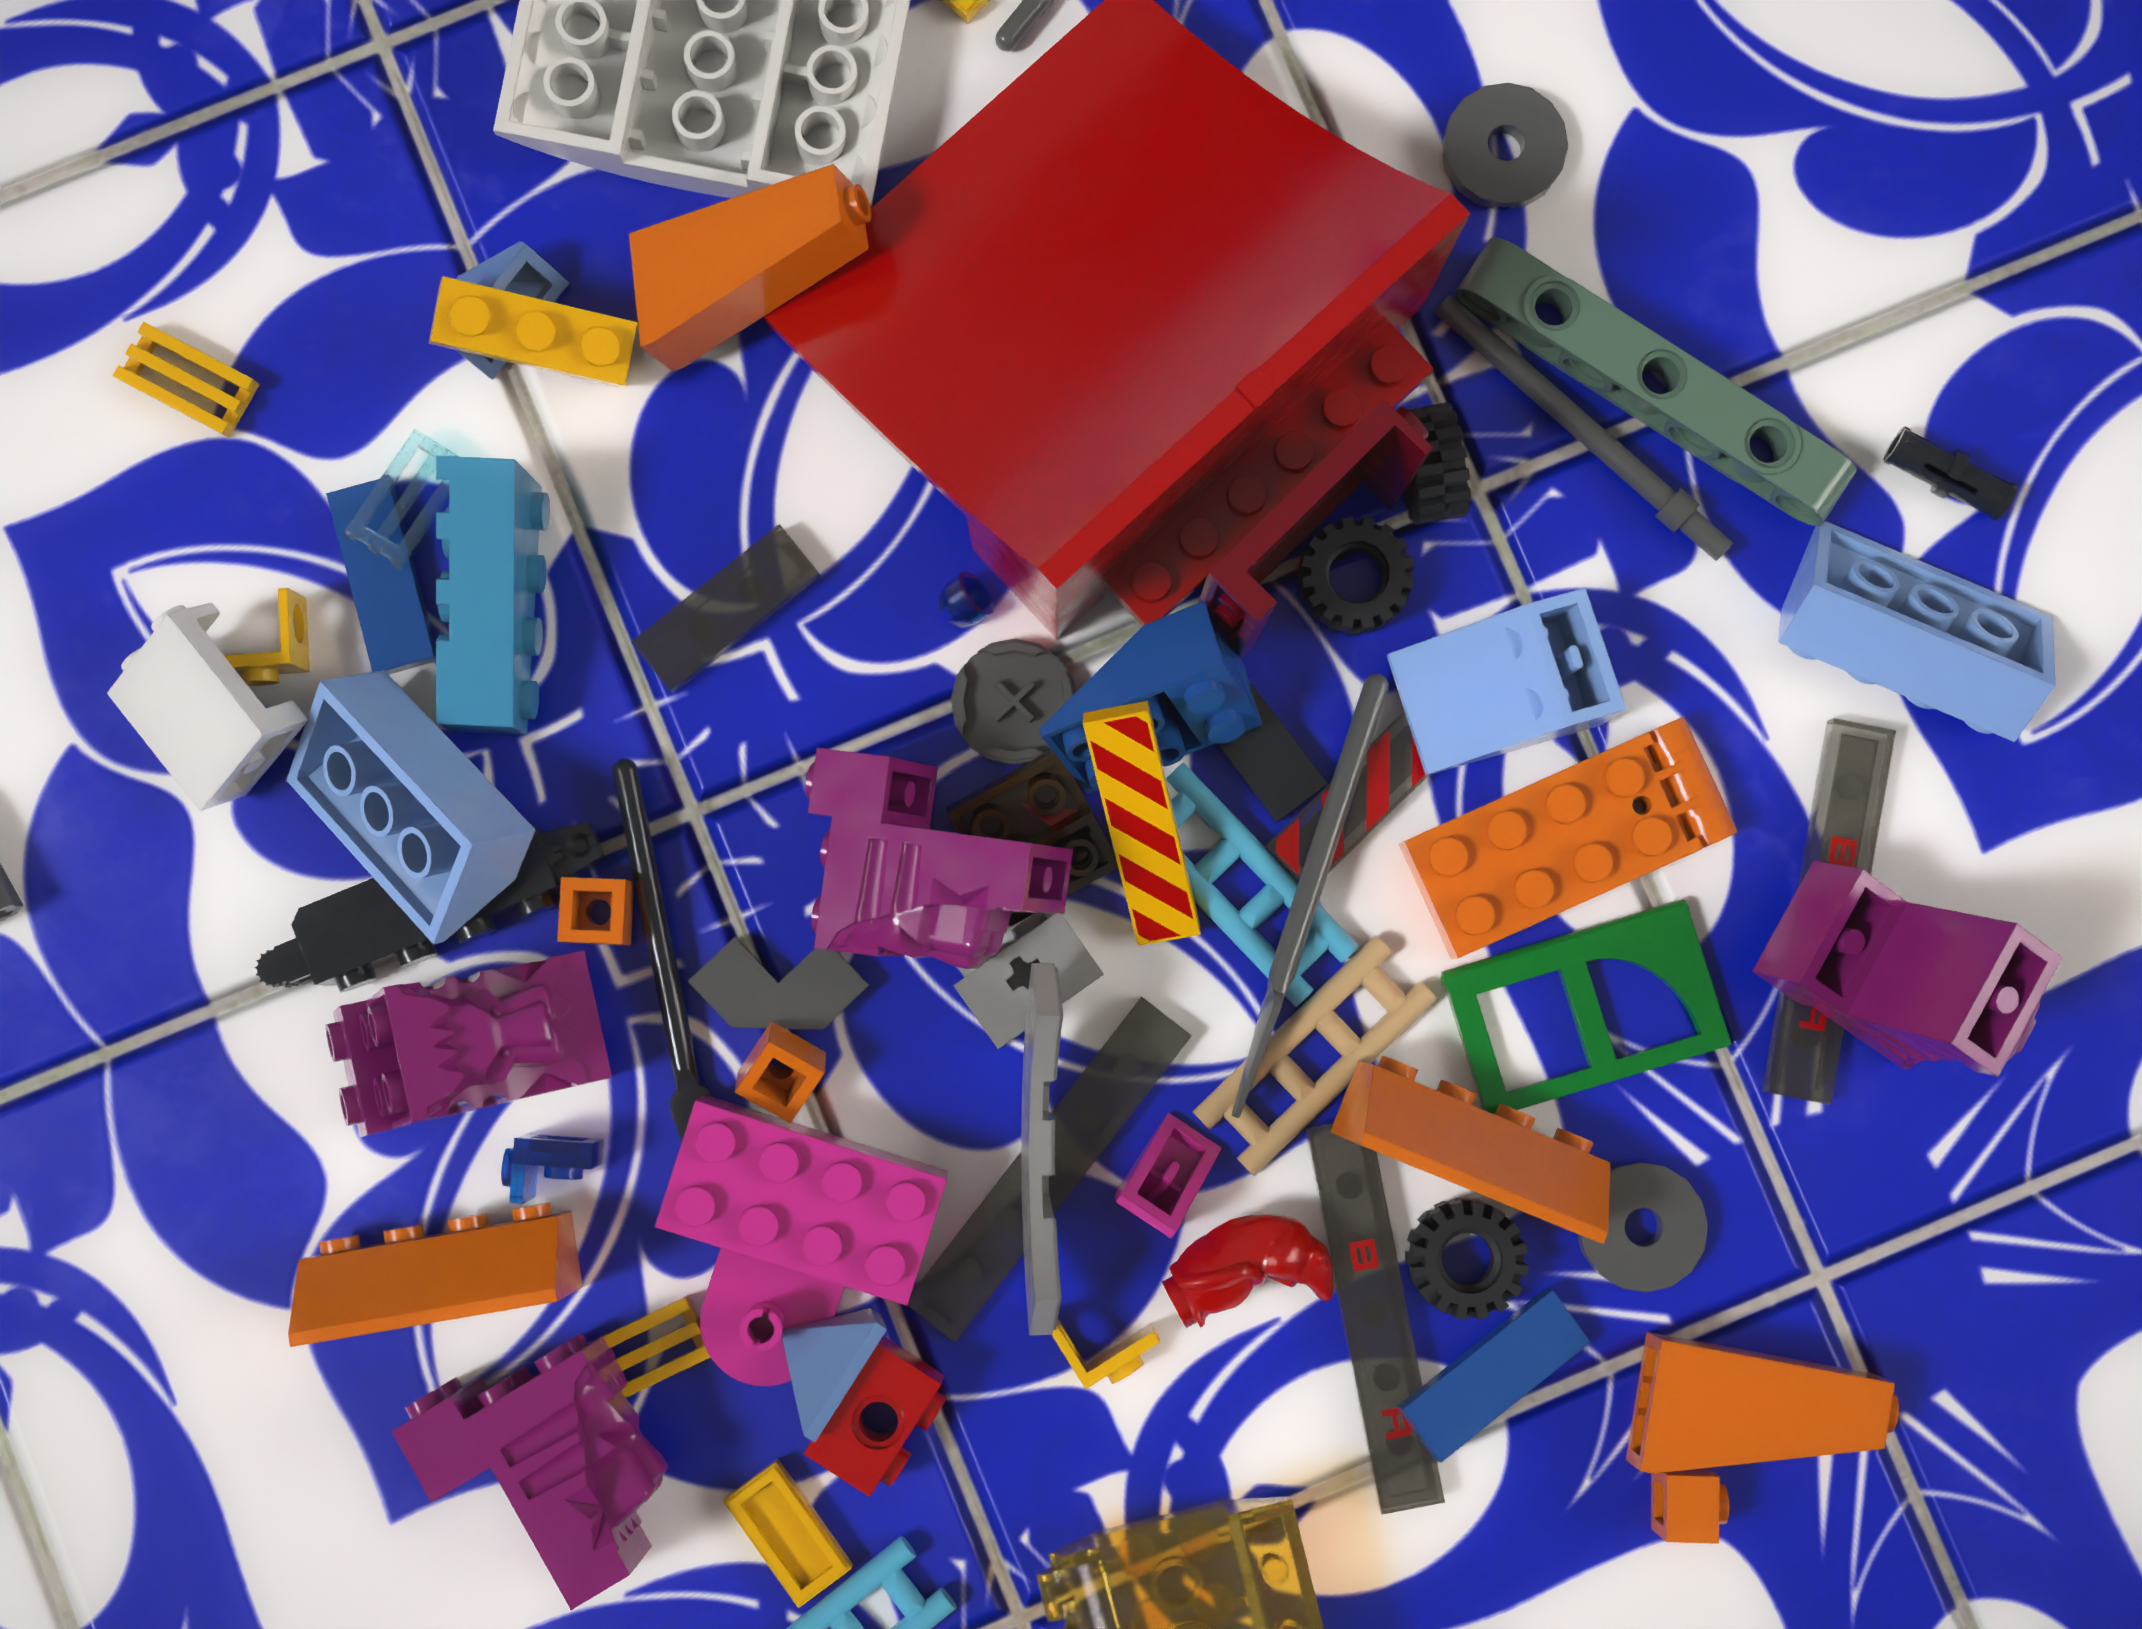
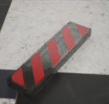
(1387, 778)

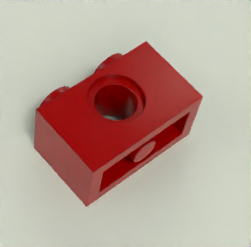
(856, 1451)

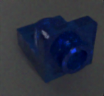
(560, 1155)

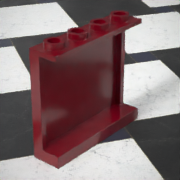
(1378, 453)

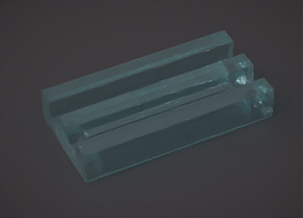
(379, 542)

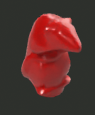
(1239, 1255)

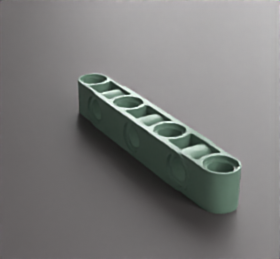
(1701, 407)

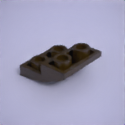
(1047, 788)

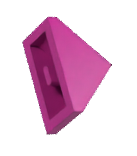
(1167, 1175)

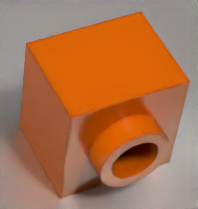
(575, 907)
(775, 1088)
(1688, 1506)

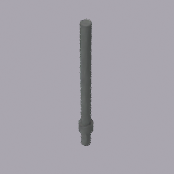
(1675, 509)

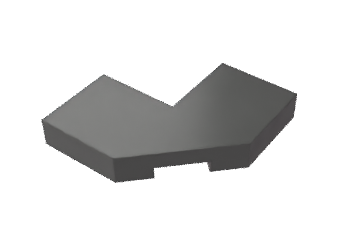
(752, 997)

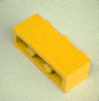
(532, 332)

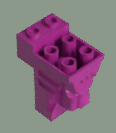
(914, 888)
(1908, 973)
(467, 1043)
(561, 1452)

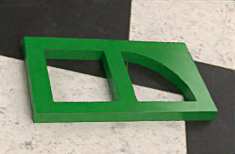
(1653, 939)

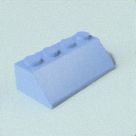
(1919, 632)
(407, 802)

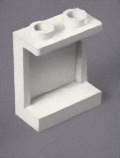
(200, 710)

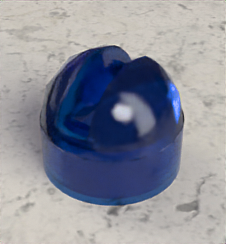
(966, 600)

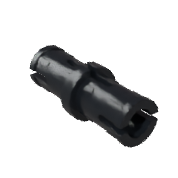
(1950, 473)

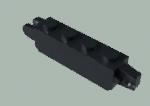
(365, 929)

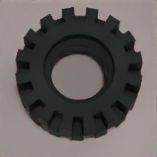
(1441, 483)
(1505, 1266)

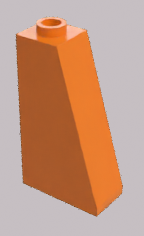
(741, 259)
(1740, 1406)

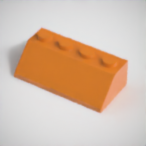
(1475, 1148)
(434, 1276)

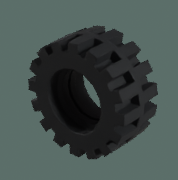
(1373, 541)

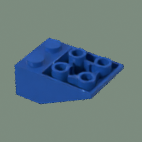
(1191, 685)

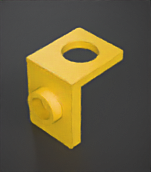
(264, 668)
(1114, 1363)

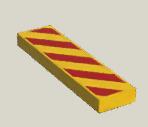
(1141, 822)

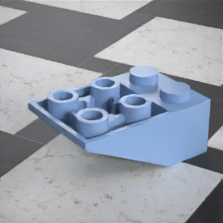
(1507, 682)

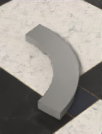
(1040, 1068)

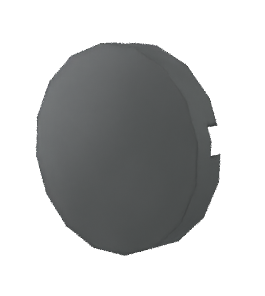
(1006, 699)

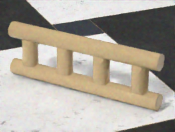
(1319, 1015)

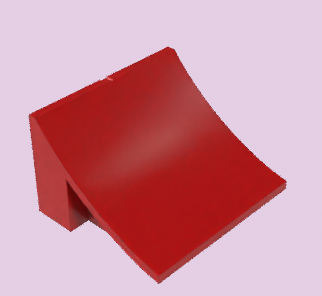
(1127, 312)

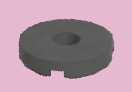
(1510, 111)
(1678, 1236)

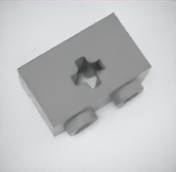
(1038, 938)

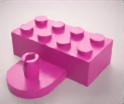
(792, 1227)

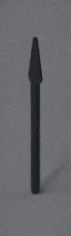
(659, 943)

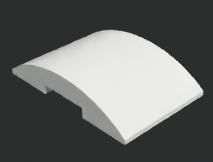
(705, 88)

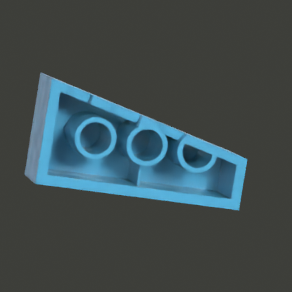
(489, 595)

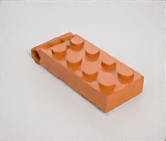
(1567, 838)

